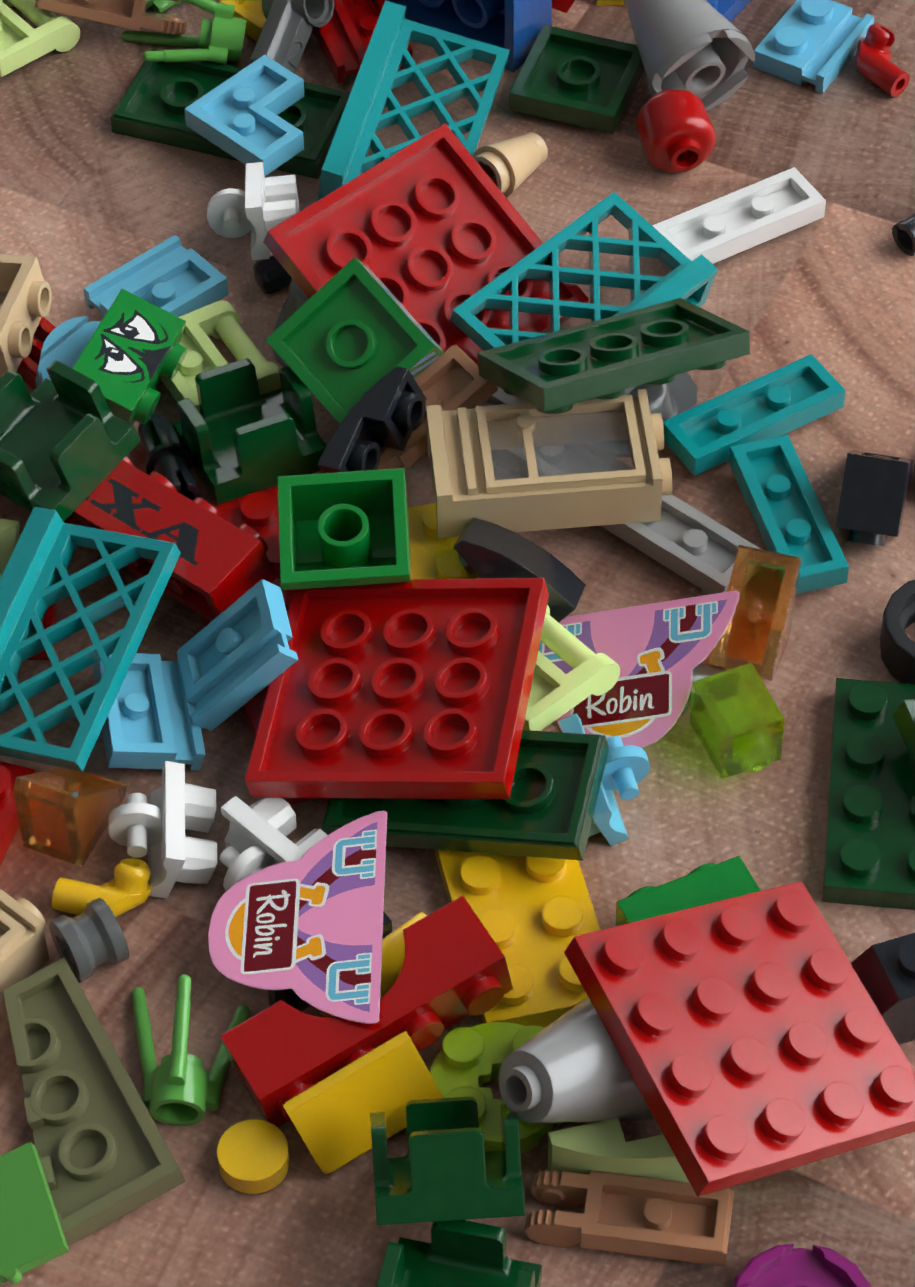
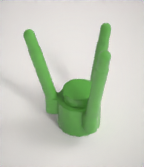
(218, 40)
(179, 1087)

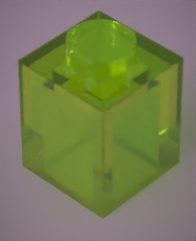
(737, 721)

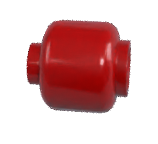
(675, 128)

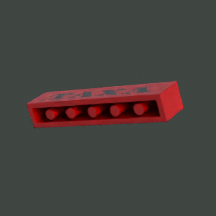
(215, 558)

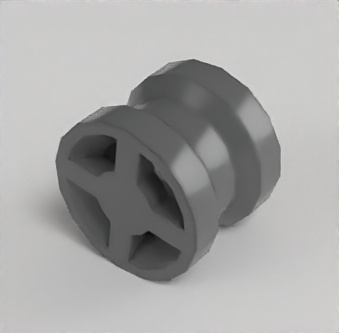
(89, 939)

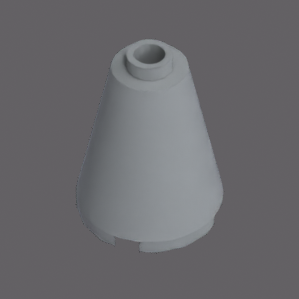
(689, 48)
(571, 1074)

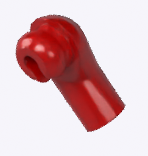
(874, 60)

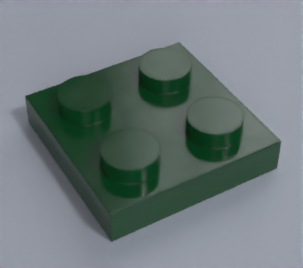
(577, 79)

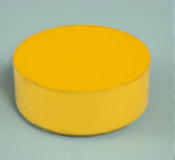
(253, 1156)

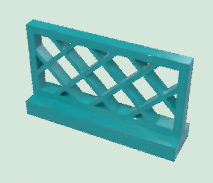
(381, 74)
(686, 281)
(39, 578)

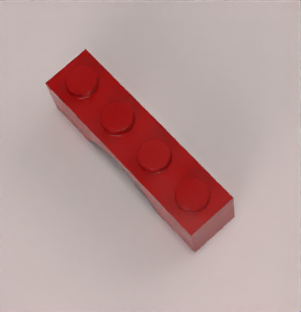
(445, 976)

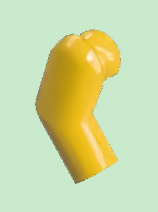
(121, 894)

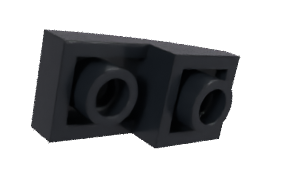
(378, 419)
(500, 553)

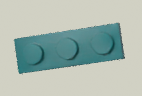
(753, 413)
(788, 510)

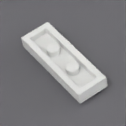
(745, 217)

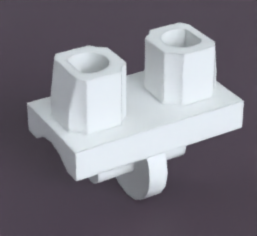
(258, 209)
(162, 828)
(259, 837)

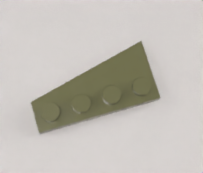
(83, 1107)

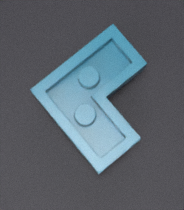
(244, 112)

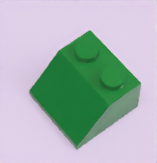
(343, 529)

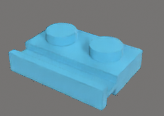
(812, 43)
(165, 277)
(237, 655)
(151, 718)

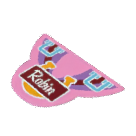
(656, 655)
(311, 923)

